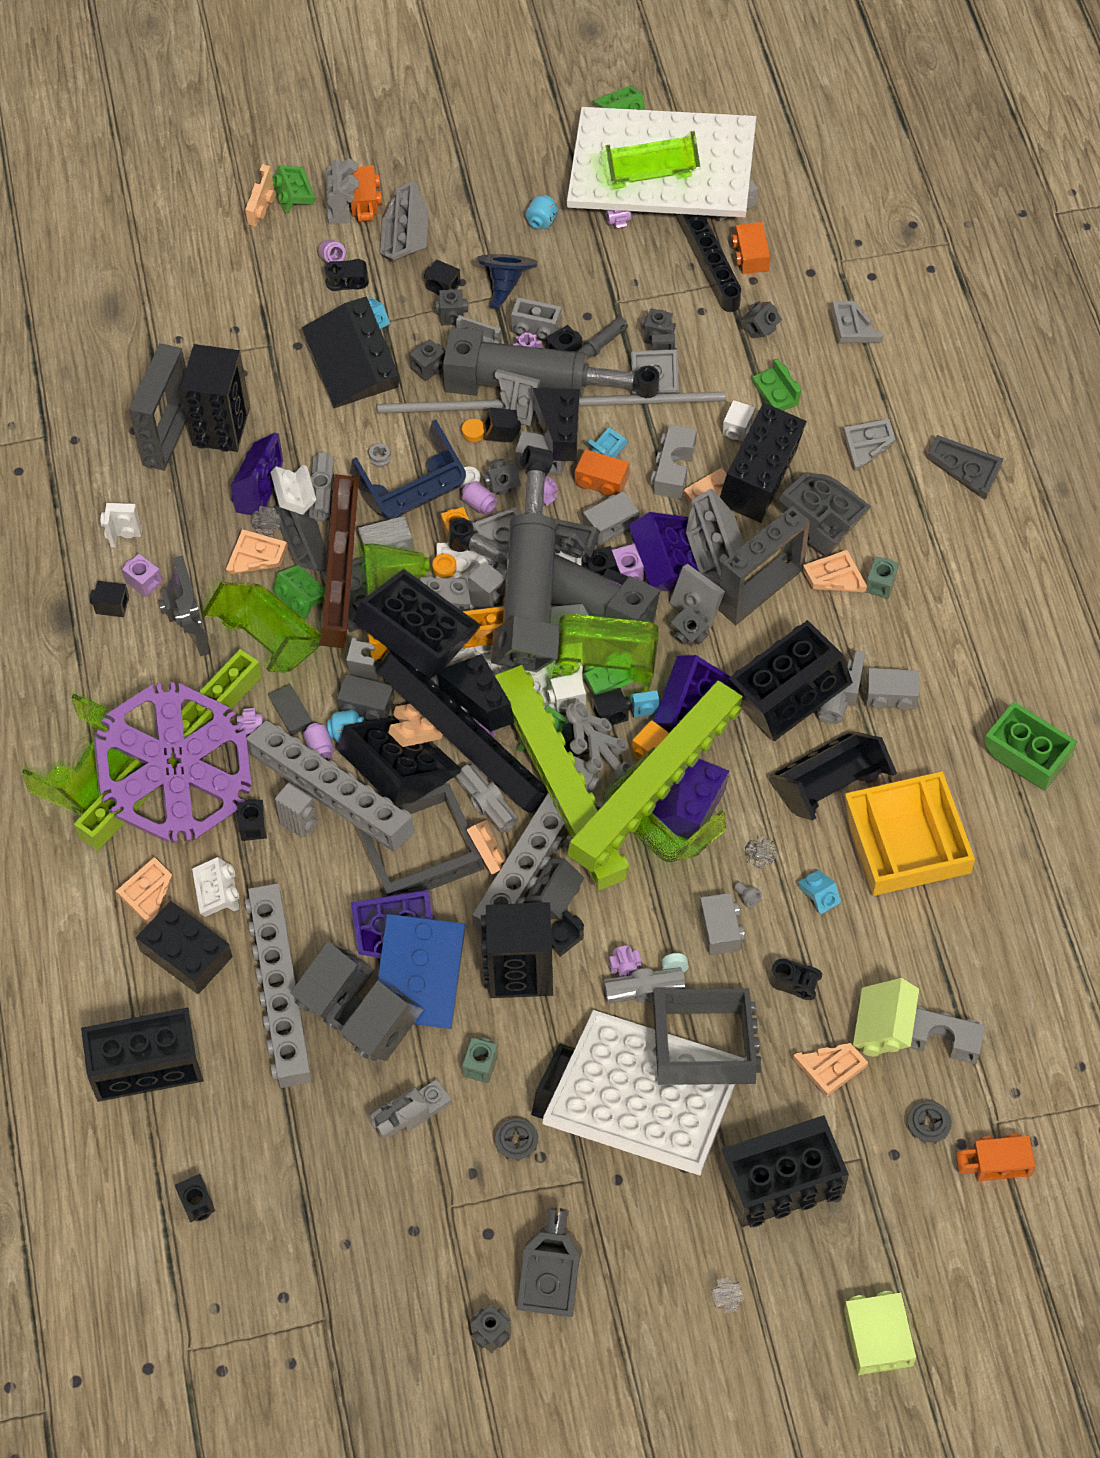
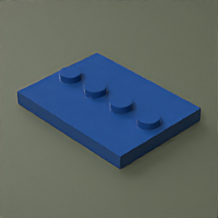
(424, 964)

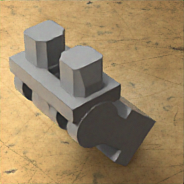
(340, 190)

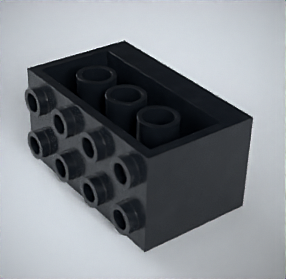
(215, 397)
(762, 462)
(791, 680)
(517, 950)
(142, 1054)
(783, 1172)

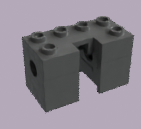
(331, 992)

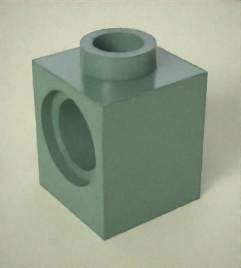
(881, 585)
(476, 1069)

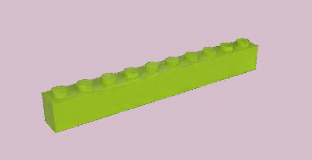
(226, 687)
(556, 766)
(655, 777)

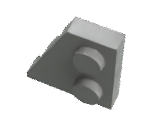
(852, 324)
(518, 394)
(868, 441)

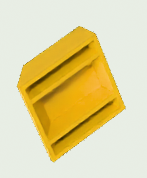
(908, 833)

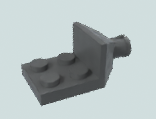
(550, 1268)

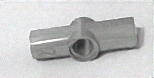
(322, 484)
(487, 798)
(641, 984)

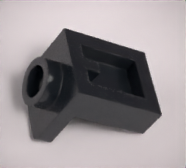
(567, 933)

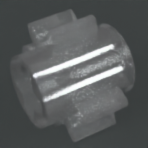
(265, 520)
(760, 852)
(727, 1295)

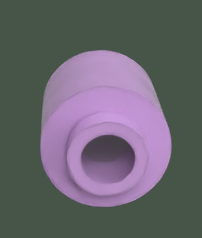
(338, 251)
(479, 497)
(318, 738)

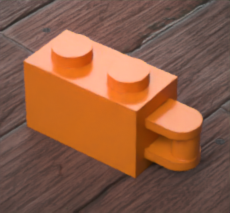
(365, 196)
(998, 1158)

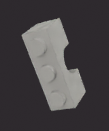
(677, 445)
(963, 1035)

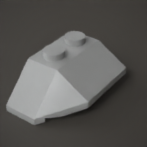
(404, 223)
(712, 534)

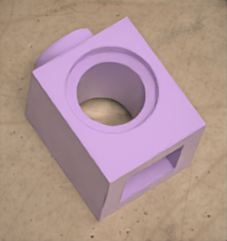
(629, 556)
(142, 583)

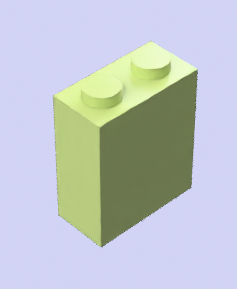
(886, 1017)
(879, 1333)

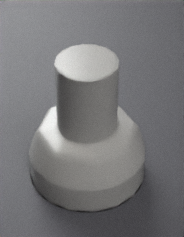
(750, 895)

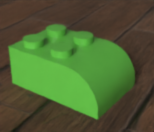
(1029, 745)

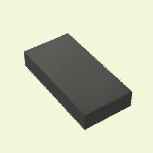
(290, 709)

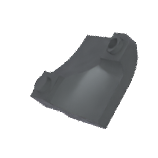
(828, 506)
(182, 607)

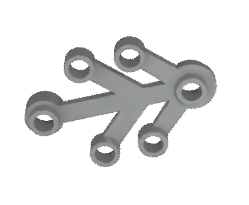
(598, 741)

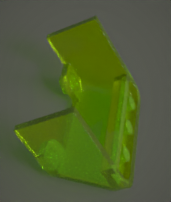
(650, 160)
(267, 621)
(606, 644)
(78, 787)
(660, 837)

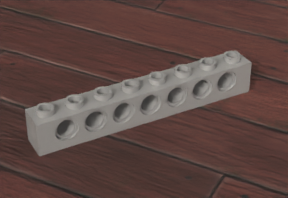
(331, 785)
(525, 854)
(297, 1069)

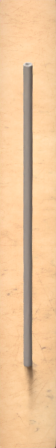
(584, 401)

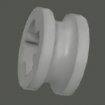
(379, 461)

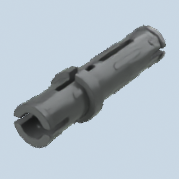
(594, 345)

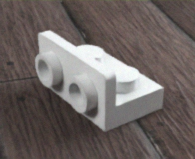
(293, 489)
(120, 521)
(215, 887)

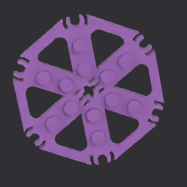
(153, 774)

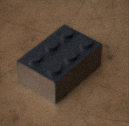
(184, 947)

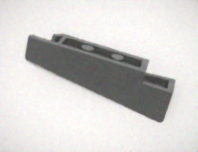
(302, 538)

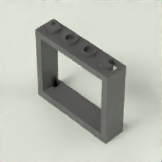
(162, 375)
(740, 599)
(436, 875)
(706, 1001)

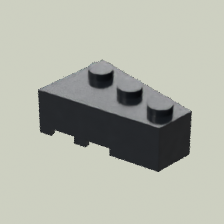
(559, 420)
(478, 691)

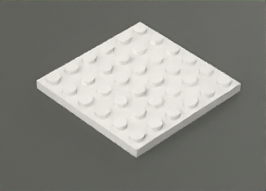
(616, 1099)

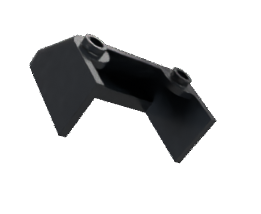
(831, 768)

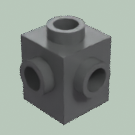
(451, 306)
(761, 319)
(657, 323)
(427, 359)
(509, 478)
(690, 618)
(491, 1337)

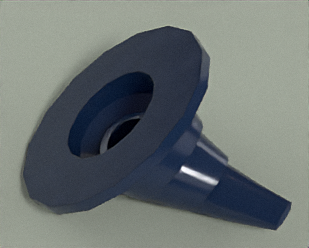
(505, 272)

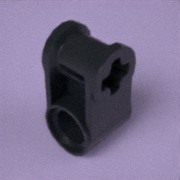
(349, 275)
(796, 980)

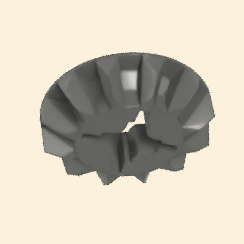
(935, 1112)
(525, 1131)

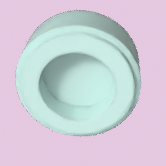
(675, 960)

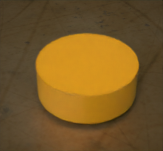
(473, 430)
(444, 565)

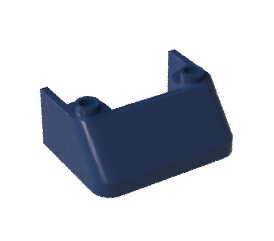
(444, 476)

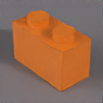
(751, 248)
(601, 473)

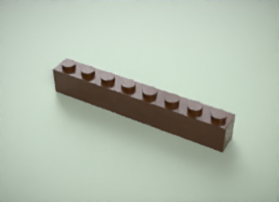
(339, 561)

